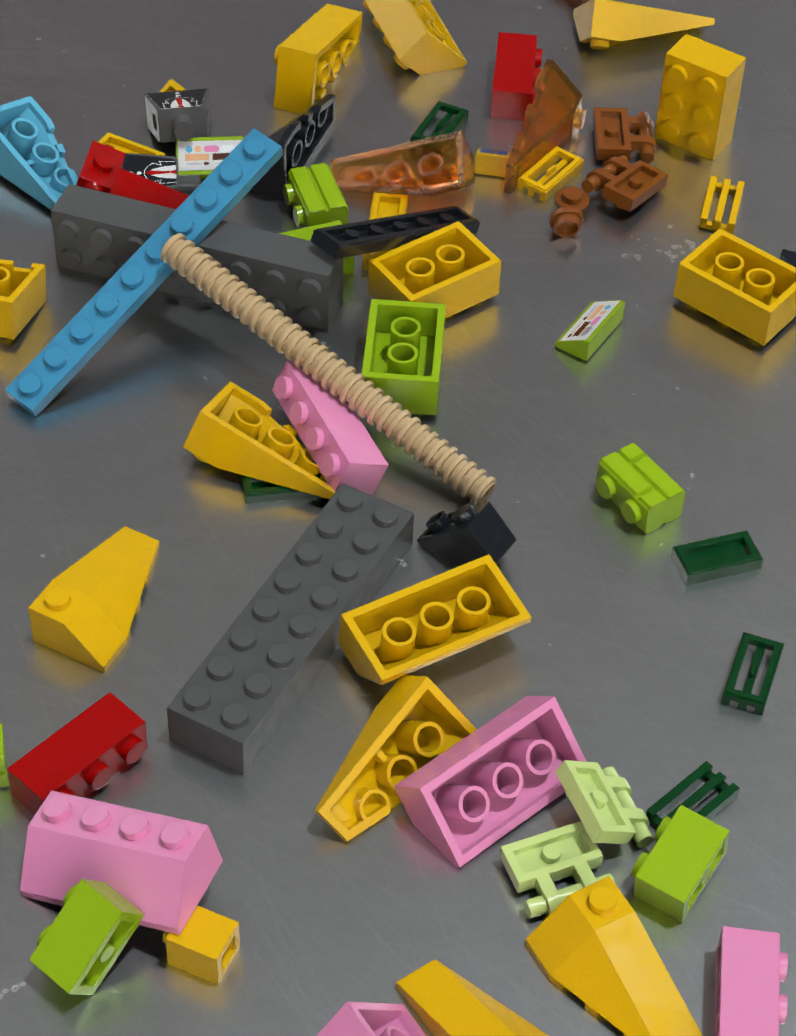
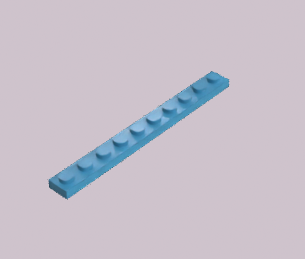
(142, 274)

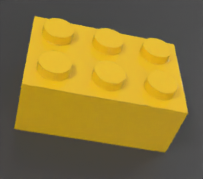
(699, 96)
(439, 269)
(738, 286)

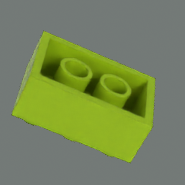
(406, 352)

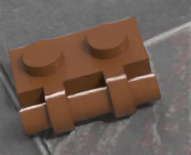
(613, 135)
(625, 183)

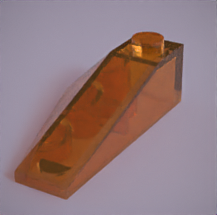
(547, 122)
(412, 168)

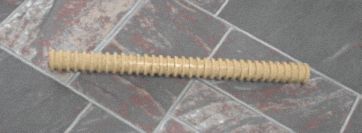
(326, 367)

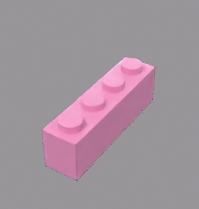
(330, 431)
(749, 983)

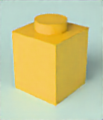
(204, 945)

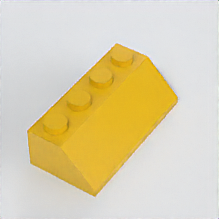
(416, 35)
(430, 621)

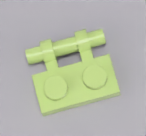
(604, 803)
(548, 858)

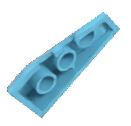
(31, 152)

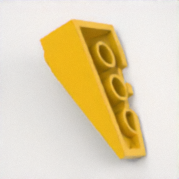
(618, 23)
(243, 438)
(94, 601)
(399, 738)
(609, 962)
(457, 1007)

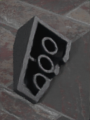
(299, 143)

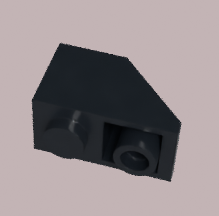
(467, 534)

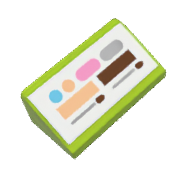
(203, 154)
(591, 328)

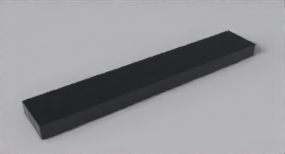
(388, 232)

